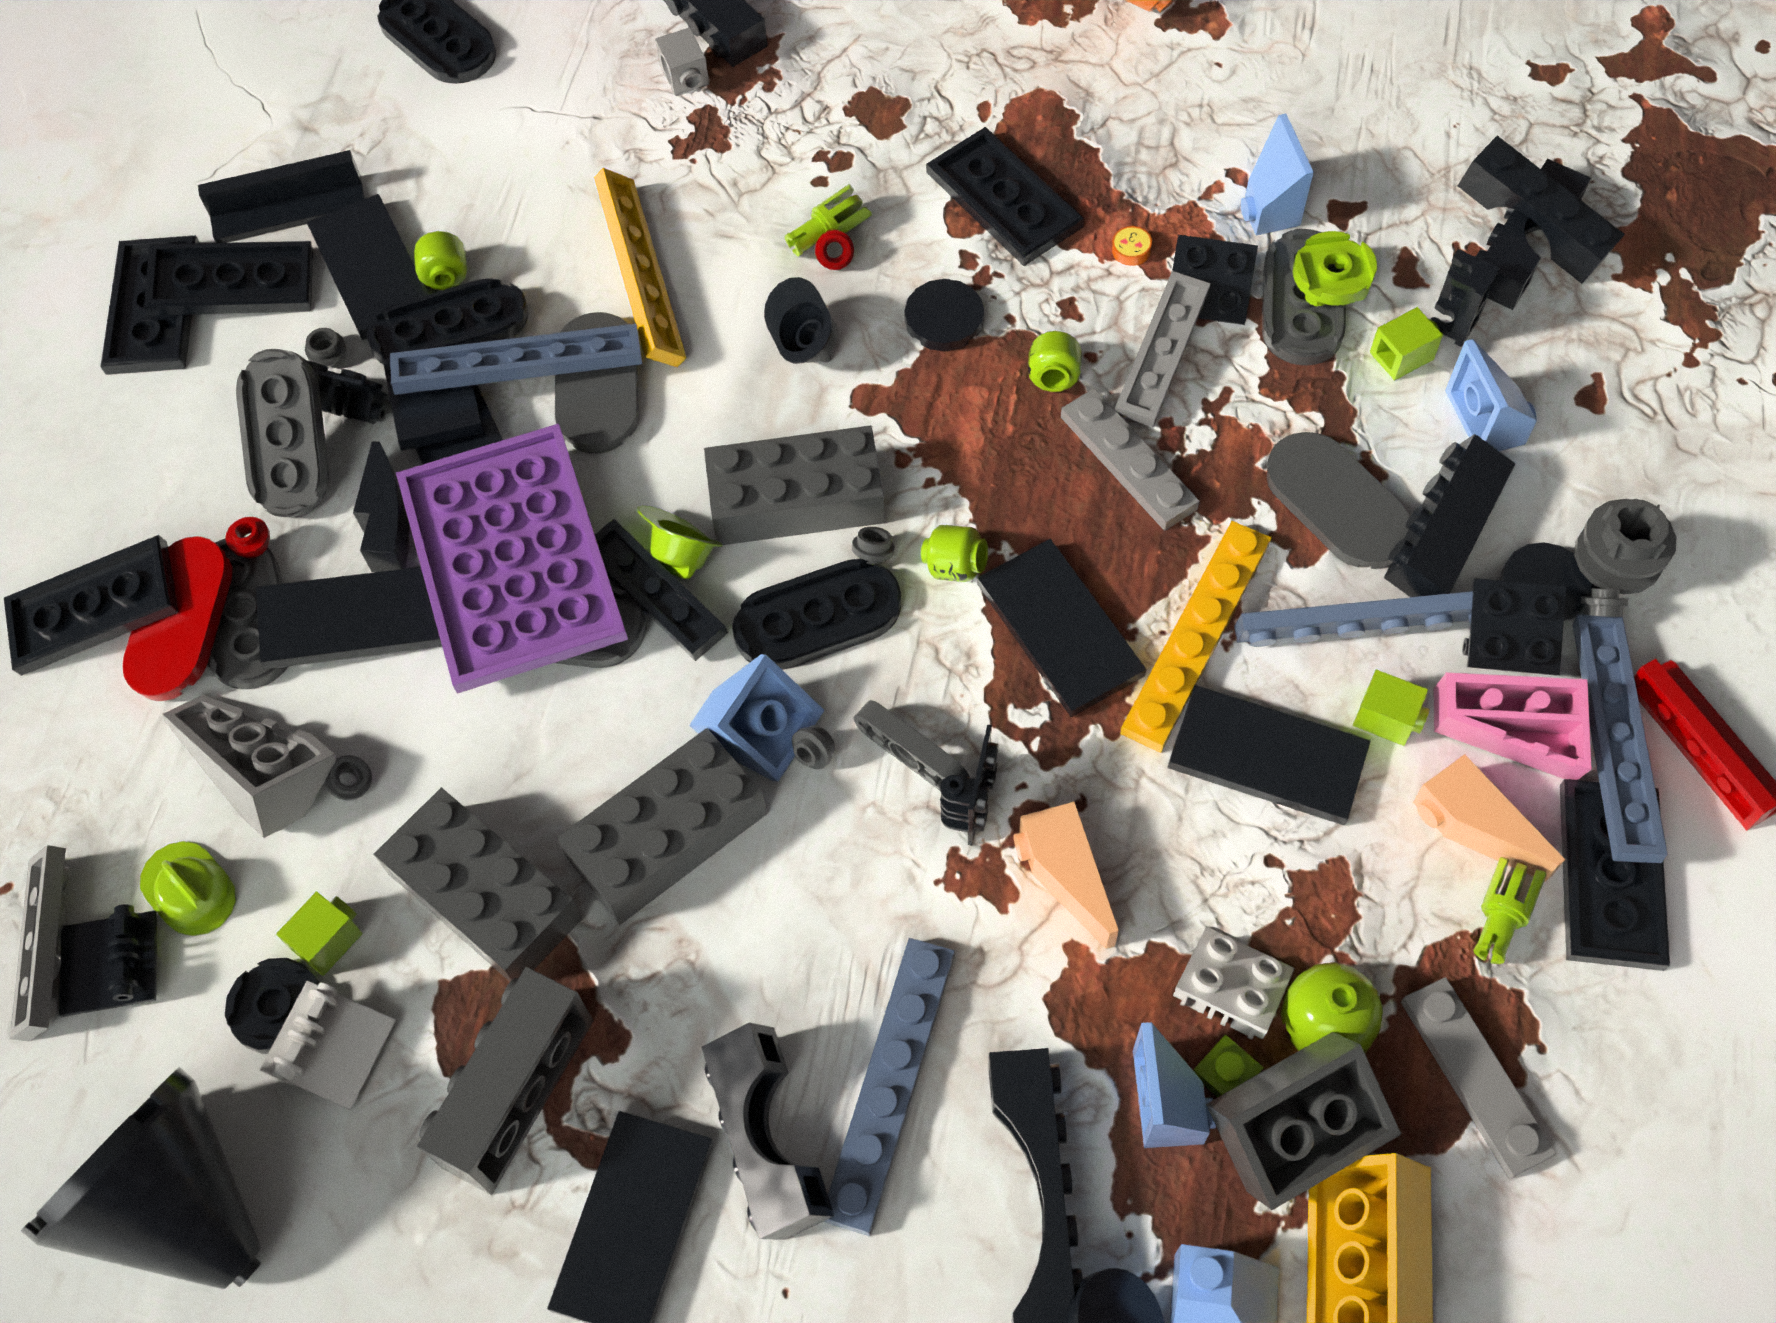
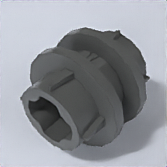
(1625, 545)

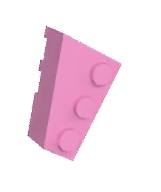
(1519, 718)

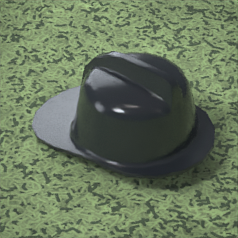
(800, 322)

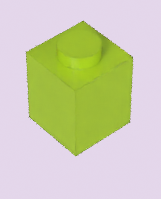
(1406, 343)
(1392, 708)
(321, 932)

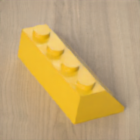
(1371, 1243)

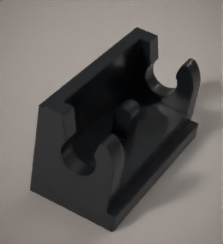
(1464, 295)

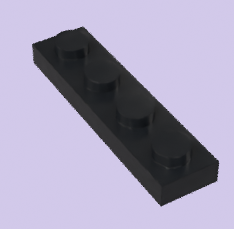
(658, 591)

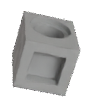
(682, 61)

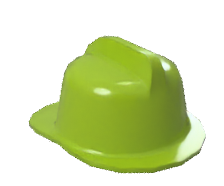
(677, 542)
(188, 888)

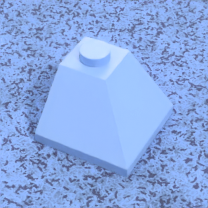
(1278, 182)
(1489, 400)
(757, 716)
(1168, 1094)
(1222, 1287)

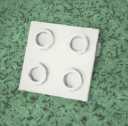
(1234, 982)
(328, 1044)

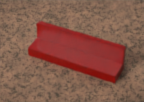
(1707, 742)

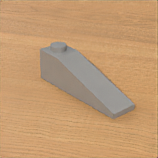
(253, 763)

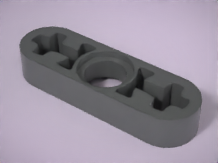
(907, 744)

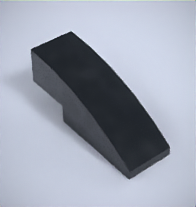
(382, 514)

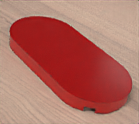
(177, 648)

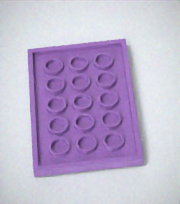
(509, 558)

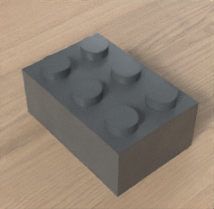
(1303, 1119)

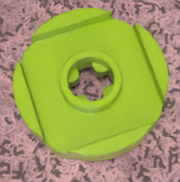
(1329, 287)

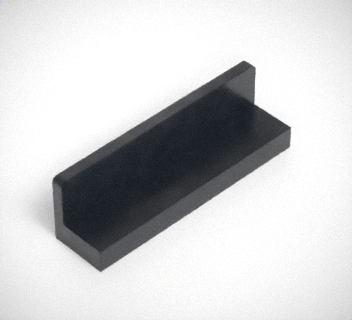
(281, 196)

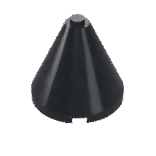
(157, 1197)

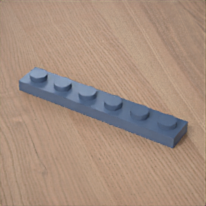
(515, 359)
(1353, 618)
(1619, 741)
(888, 1086)

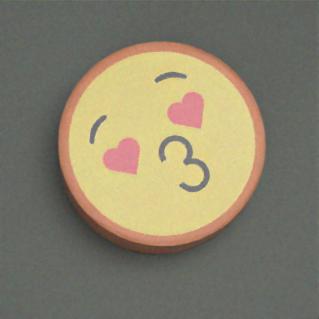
(1131, 245)

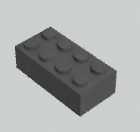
(794, 485)
(663, 825)
(478, 886)
(506, 1080)

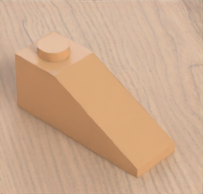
(1477, 815)
(1065, 866)

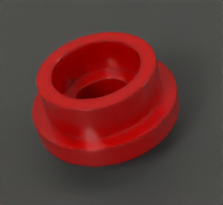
(843, 259)
(252, 545)

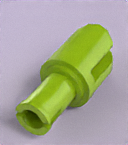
(831, 214)
(1505, 911)

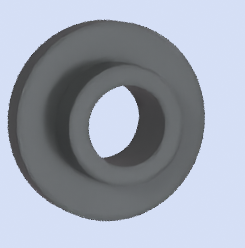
(325, 346)
(873, 545)
(1604, 603)
(813, 746)
(352, 765)

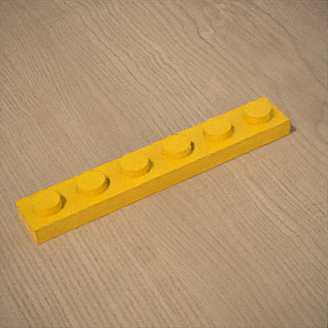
(640, 268)
(1195, 637)

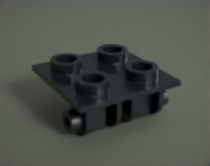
(1228, 269)
(350, 394)
(1516, 627)
(965, 798)
(108, 962)

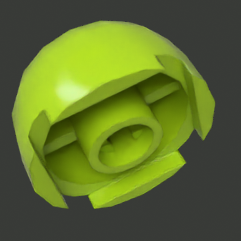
(1332, 1000)

